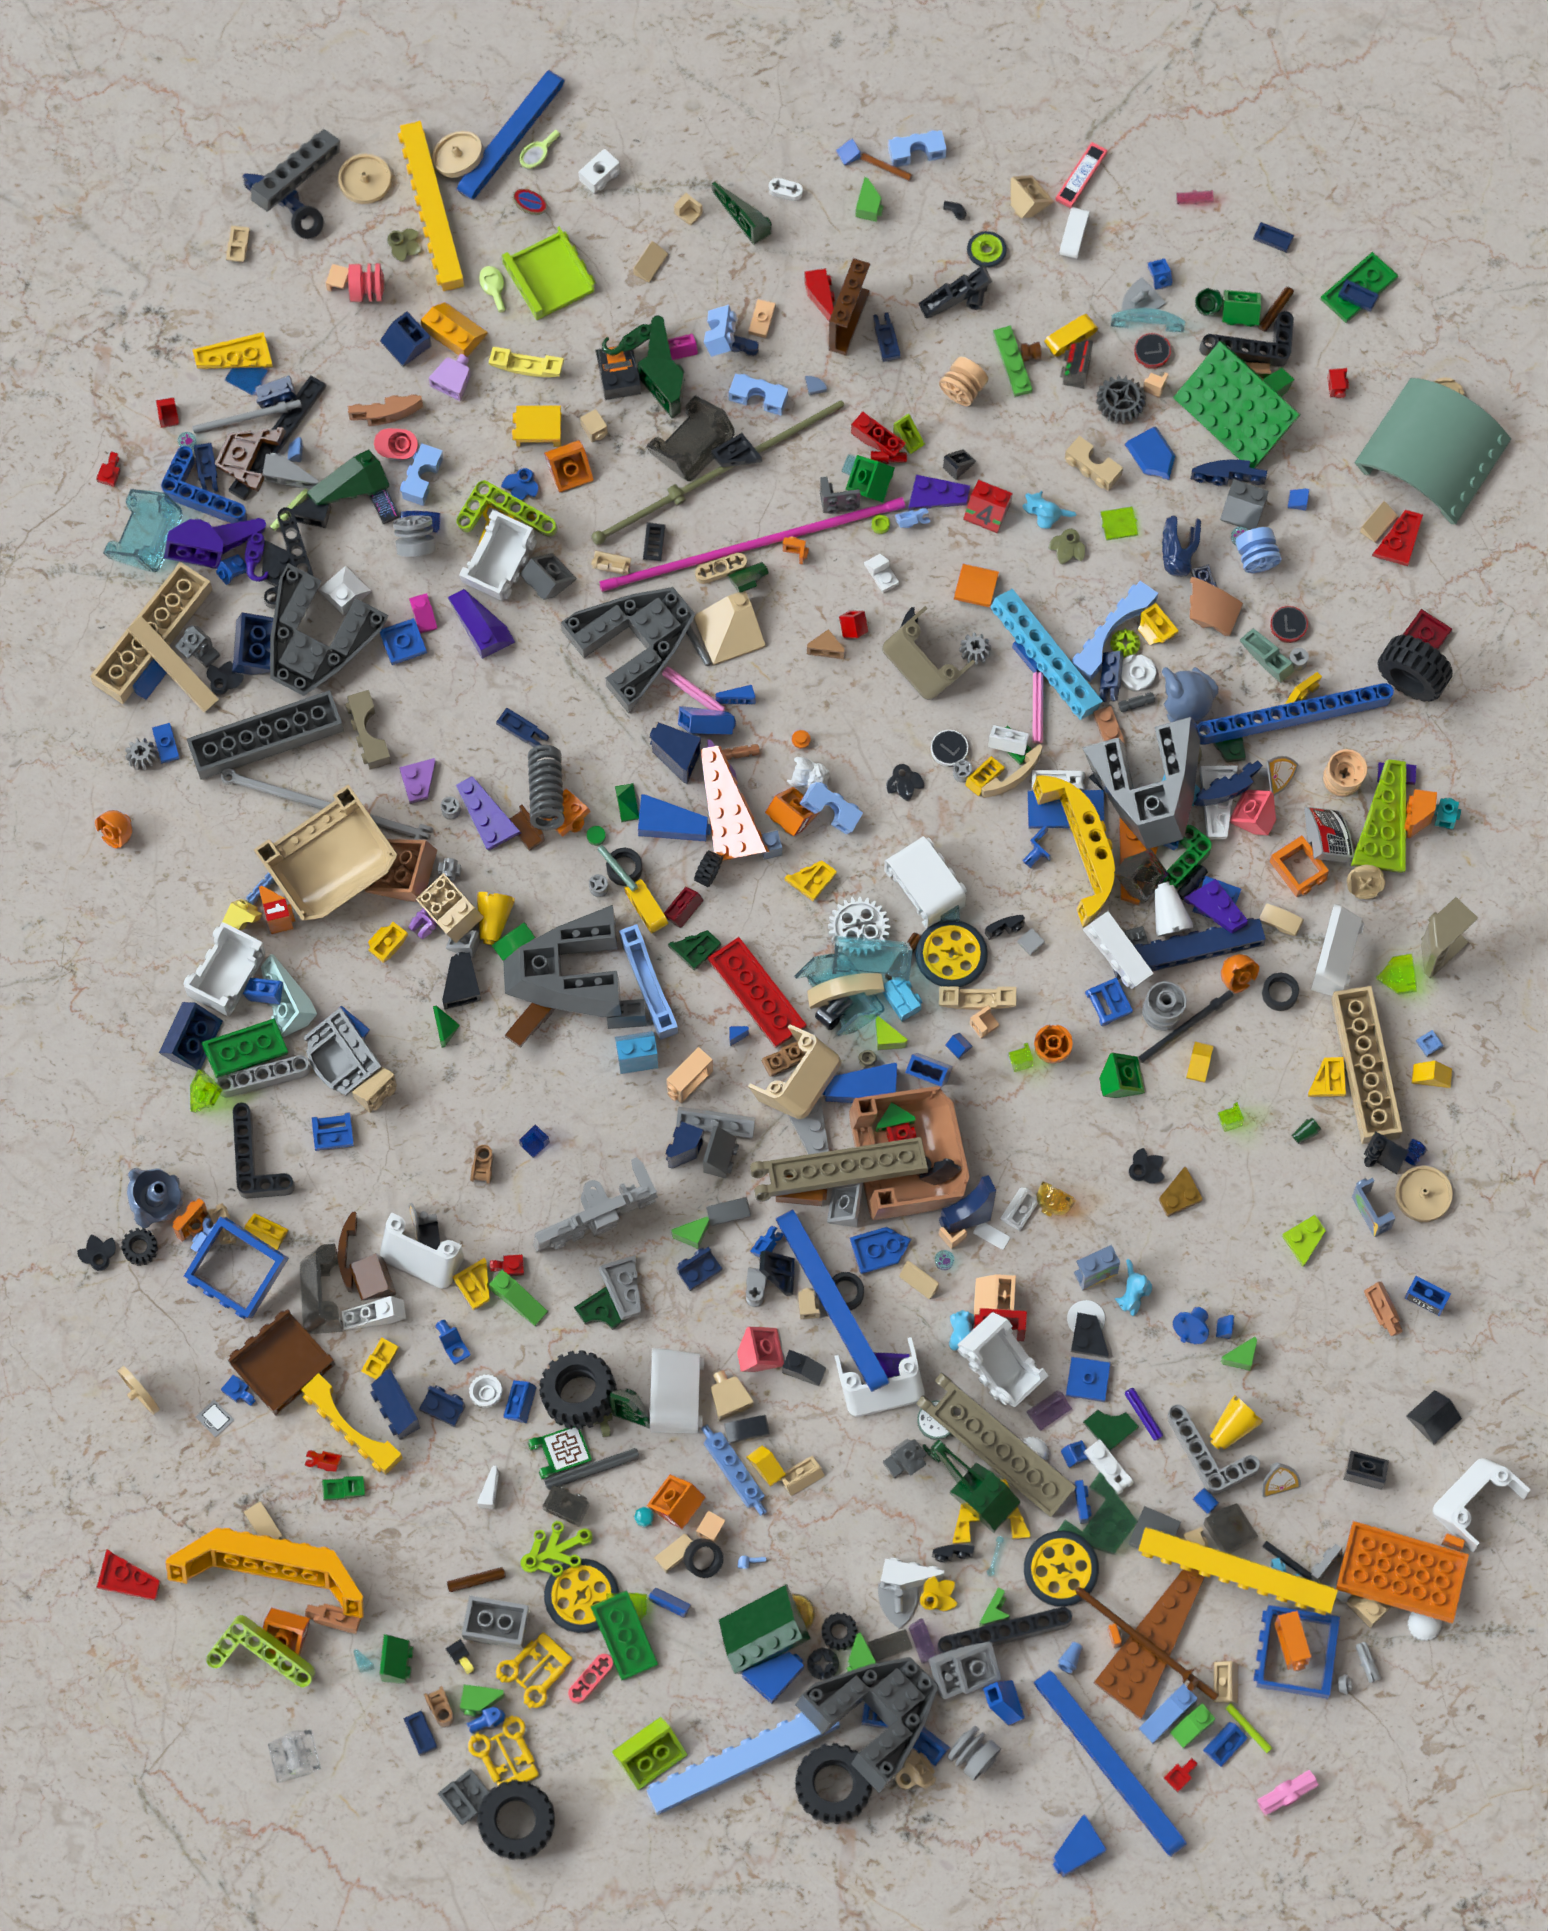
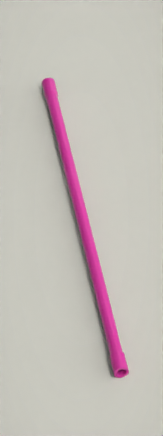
(615, 582)

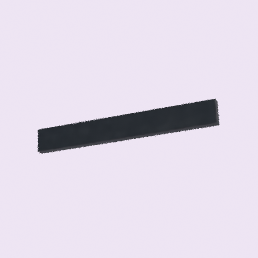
(289, 421)

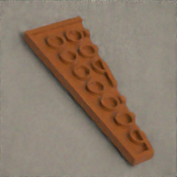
(1134, 1669)

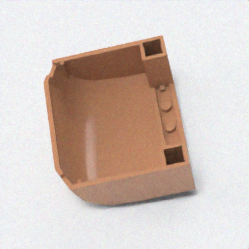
(940, 1138)

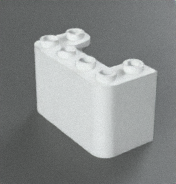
(499, 556)
(926, 880)
(226, 969)
(1001, 1361)

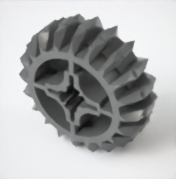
(1130, 407)

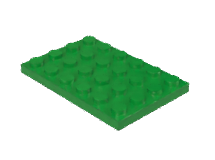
(1236, 405)

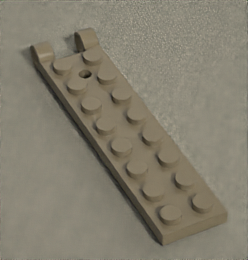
(840, 1167)
(999, 1447)

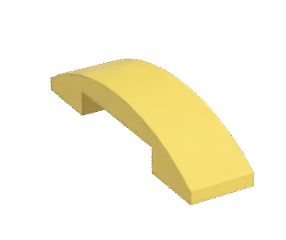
(524, 364)

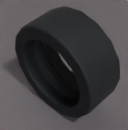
(625, 852)
(1282, 977)
(848, 1276)
(715, 1566)

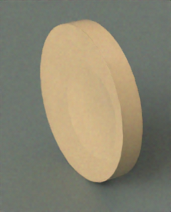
(457, 154)
(364, 178)
(1423, 1193)
(137, 1390)

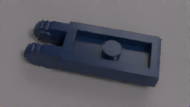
(886, 338)
(746, 345)
(206, 464)
(1111, 675)
(520, 727)

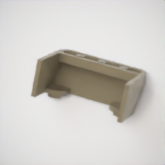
(915, 664)
(1444, 937)

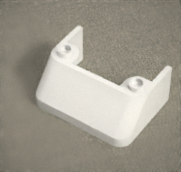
(1337, 951)
(900, 1391)
(1450, 1507)

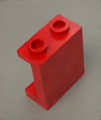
(1015, 1317)

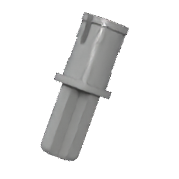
(1368, 1662)

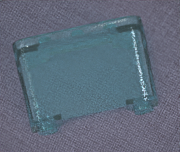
(146, 530)

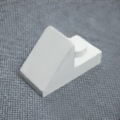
(882, 574)

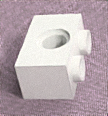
(602, 162)

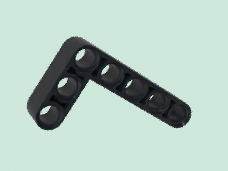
(1254, 347)
(290, 544)
(247, 1159)

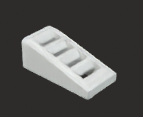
(488, 1494)

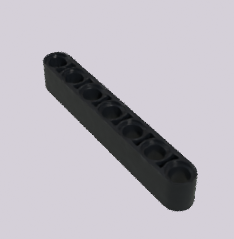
(1013, 1626)

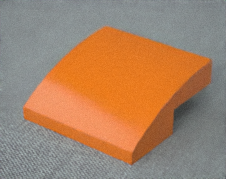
(976, 585)

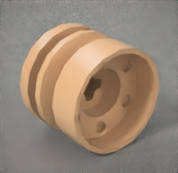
(963, 381)
(1349, 763)

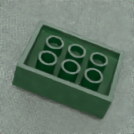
(762, 1630)

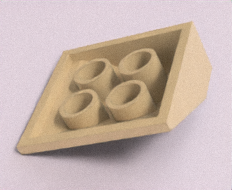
(729, 628)

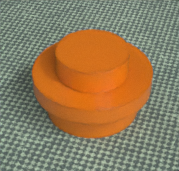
(801, 739)

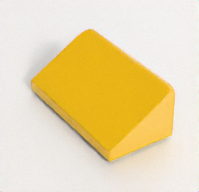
(266, 1230)

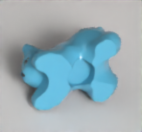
(1046, 511)
(1136, 1287)
(962, 1325)

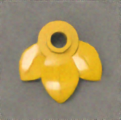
(940, 1592)

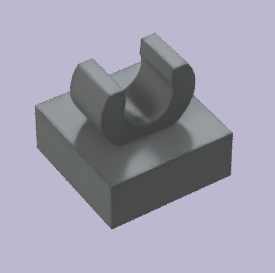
(1137, 936)

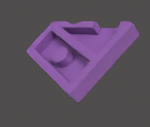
(417, 779)

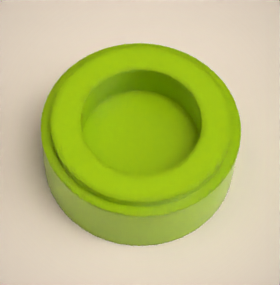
(880, 524)

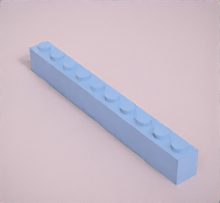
(733, 1762)

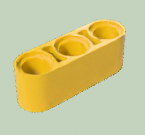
(1073, 332)
(646, 907)

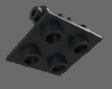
(1384, 1153)

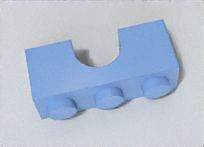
(931, 143)
(722, 326)
(745, 387)
(425, 460)
(845, 813)

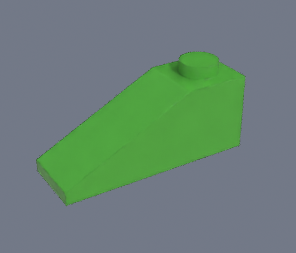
(517, 1298)

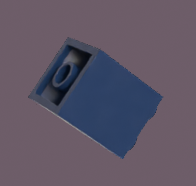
(676, 749)

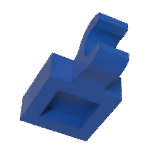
(767, 1242)
(237, 1389)

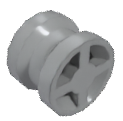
(1298, 663)
(962, 766)
(448, 804)
(596, 882)

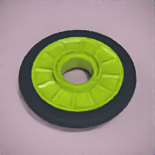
(982, 239)

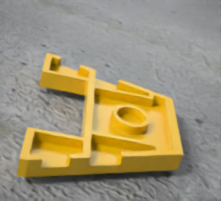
(962, 1530)

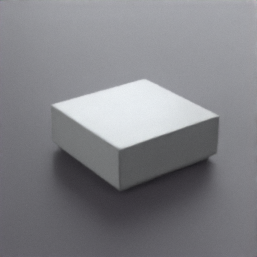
(1031, 941)

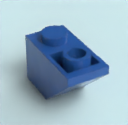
(1004, 1701)

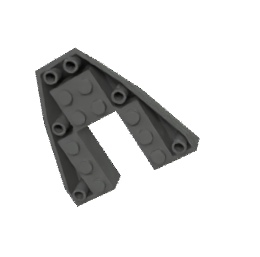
(657, 620)
(297, 658)
(1158, 810)
(535, 968)
(899, 1696)

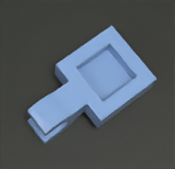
(909, 518)
(200, 1237)

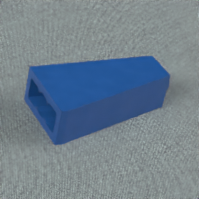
(669, 821)
(862, 1083)

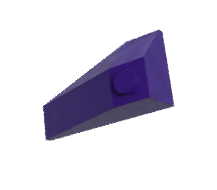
(481, 625)

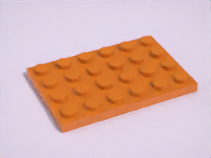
(1402, 1572)

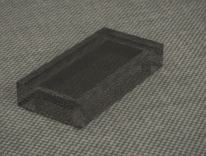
(890, 1645)

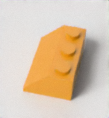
(453, 329)

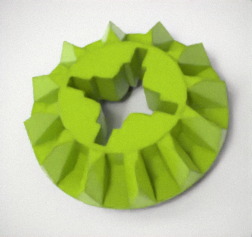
(1131, 648)

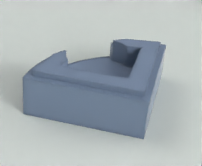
(815, 385)

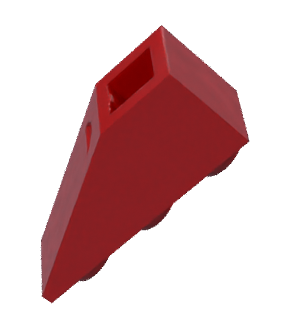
(818, 290)
(876, 435)

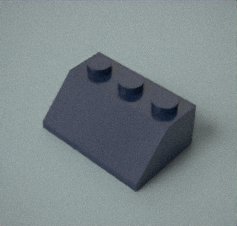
(252, 644)
(188, 1031)
(394, 1405)

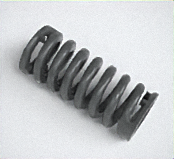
(543, 787)

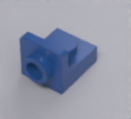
(1160, 273)

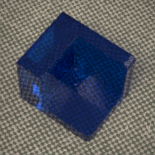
(534, 1141)

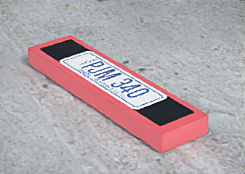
(1081, 175)

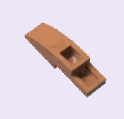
(393, 409)

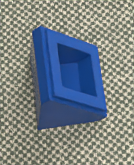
(958, 1045)

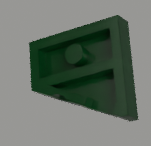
(1232, 749)
(696, 948)

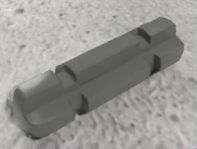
(1136, 702)

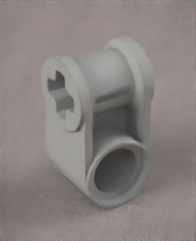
(756, 1284)

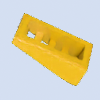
(975, 783)

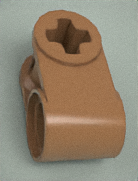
(482, 1168)
(438, 1704)

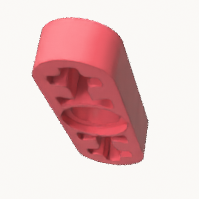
(576, 1686)

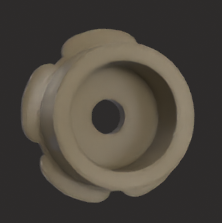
(867, 1054)

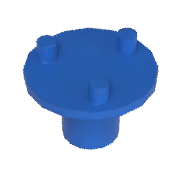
(1192, 1326)

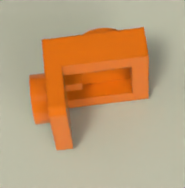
(796, 546)

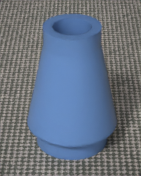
(1069, 1660)

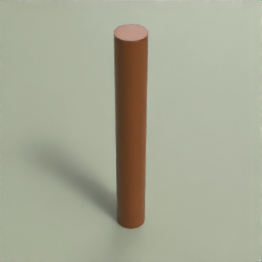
(883, 165)

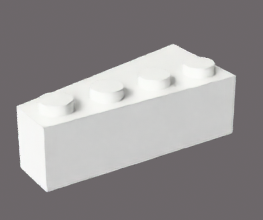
(1118, 950)

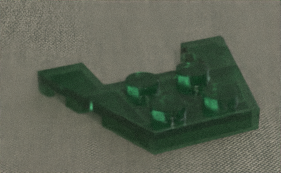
(1109, 1524)

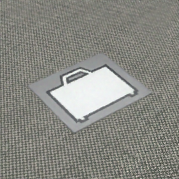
(214, 1418)

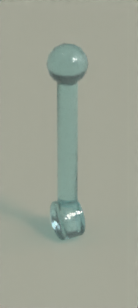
(990, 1572)

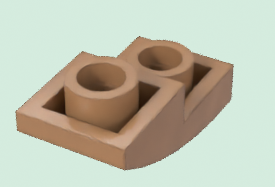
(783, 1059)

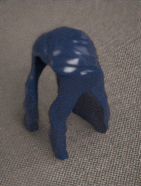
(1178, 560)

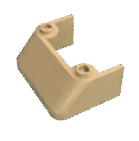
(807, 1081)

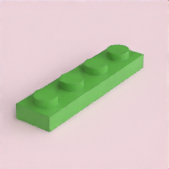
(1012, 361)

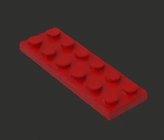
(756, 991)

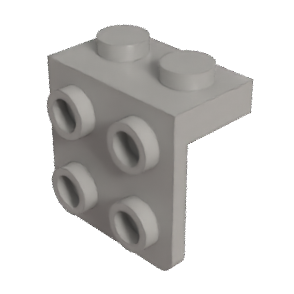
(1329, 1569)

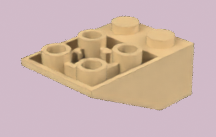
(449, 908)

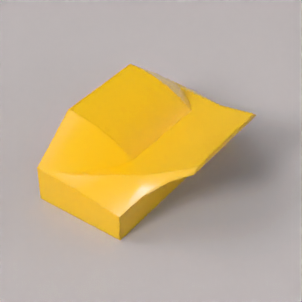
(1156, 626)
(387, 941)

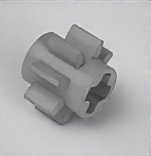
(450, 868)

